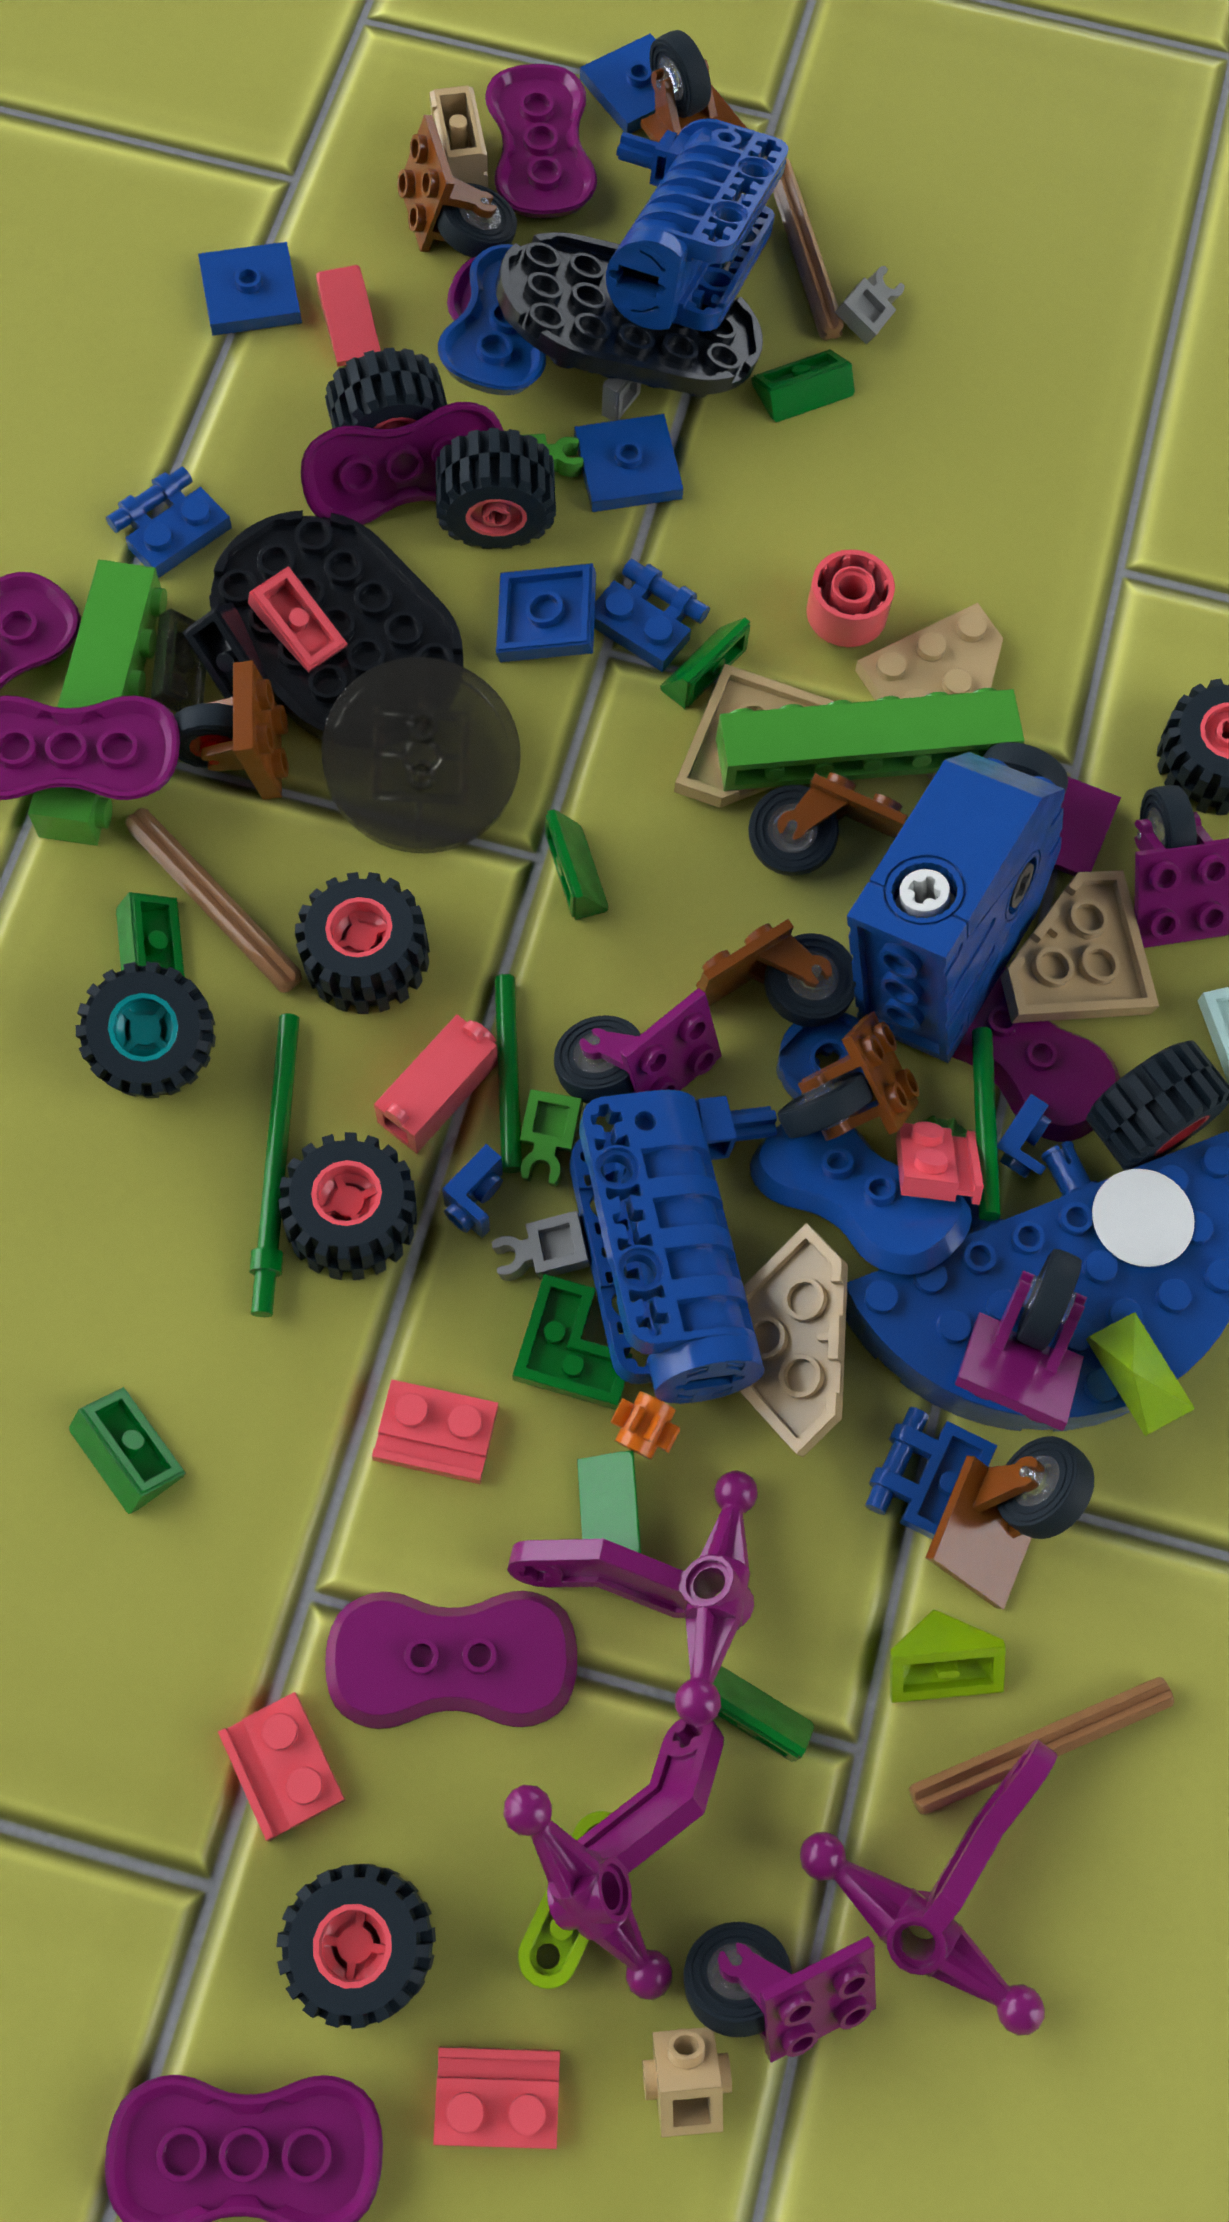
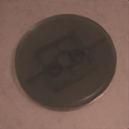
(420, 755)

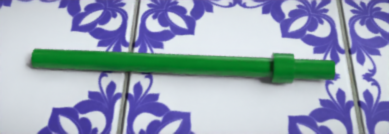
(267, 1259)

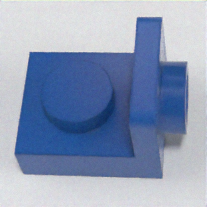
(1028, 1127)
(474, 1182)

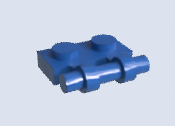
(175, 533)
(641, 626)
(945, 1460)

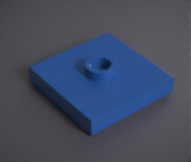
(623, 83)
(249, 288)
(628, 463)
(546, 613)

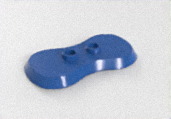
(481, 345)
(862, 1198)

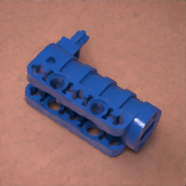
(670, 1233)

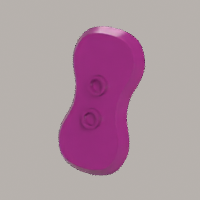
(542, 158)
(374, 470)
(35, 623)
(107, 748)
(1044, 1062)
(410, 1659)
(216, 2154)

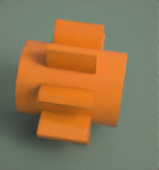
(645, 1425)

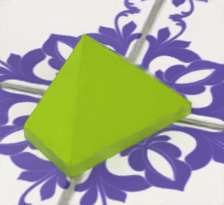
(1140, 1374)
(946, 1661)

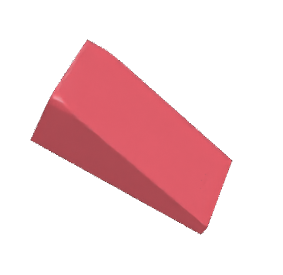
(347, 313)
(296, 619)

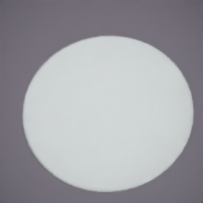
(1143, 1217)

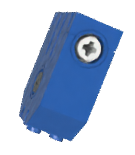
(953, 899)

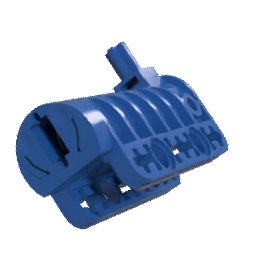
(695, 223)

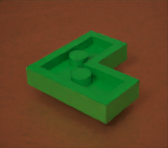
(555, 1353)

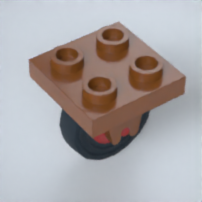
(239, 732)

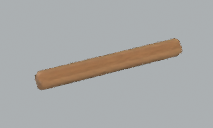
(807, 255)
(214, 900)
(1059, 1736)

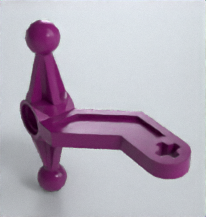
(674, 1592)
(590, 1875)
(894, 1907)

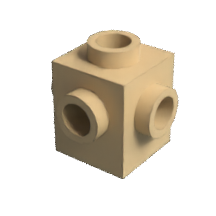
(687, 2068)

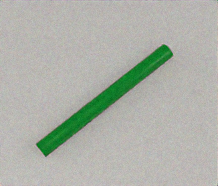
(508, 1073)
(986, 1121)

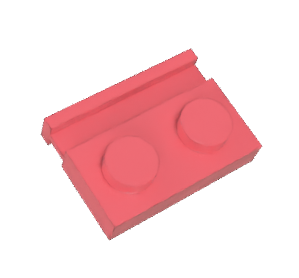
(938, 1164)
(435, 1431)
(281, 1766)
(497, 2097)

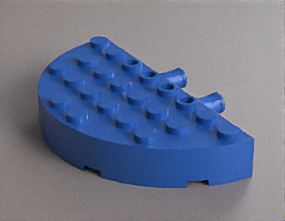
(926, 1319)

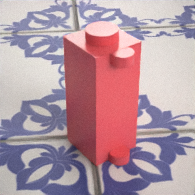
(437, 1082)

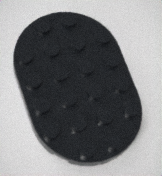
(562, 307)
(360, 588)

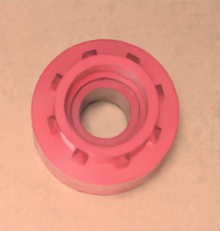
(850, 598)

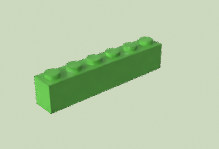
(105, 664)
(861, 737)

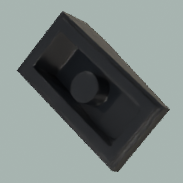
(219, 642)

